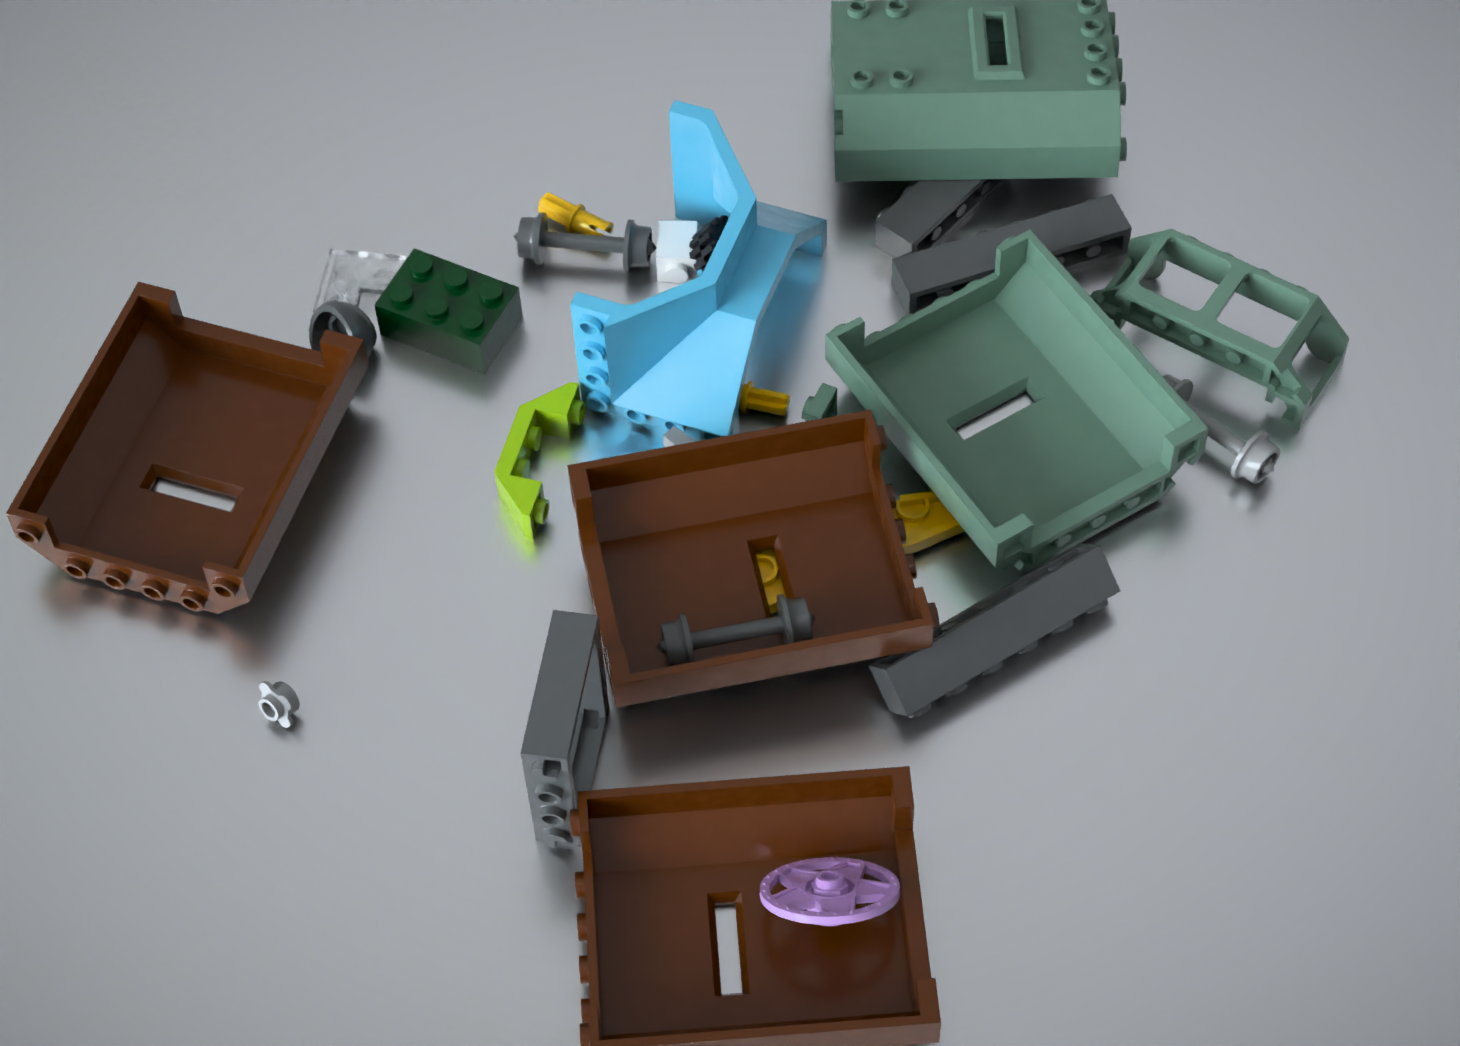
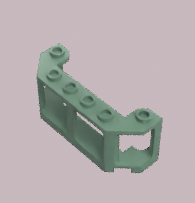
(1210, 339)

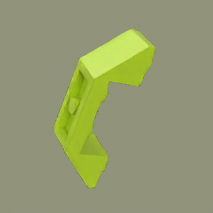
(548, 415)

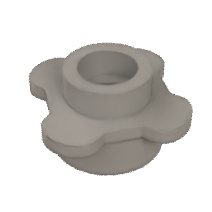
(278, 702)

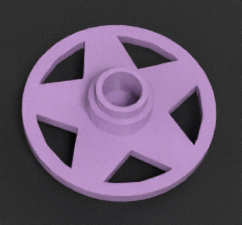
(831, 893)

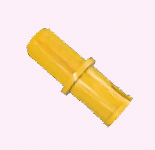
(573, 216)
(763, 400)

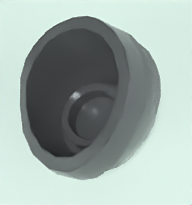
(344, 319)

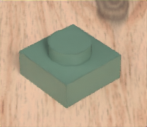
(822, 405)

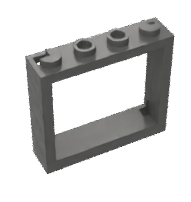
(565, 724)

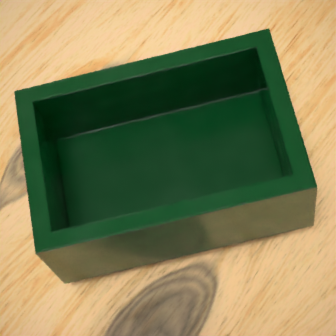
(449, 311)

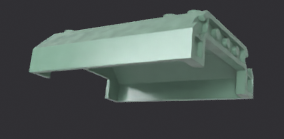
(929, 106)
(1054, 472)

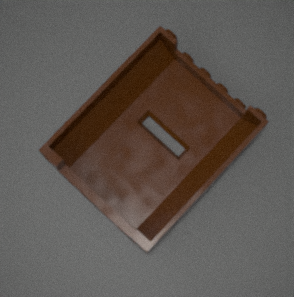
(197, 411)
(682, 535)
(676, 851)

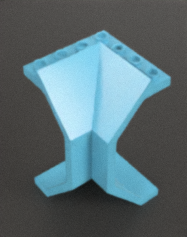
(689, 348)

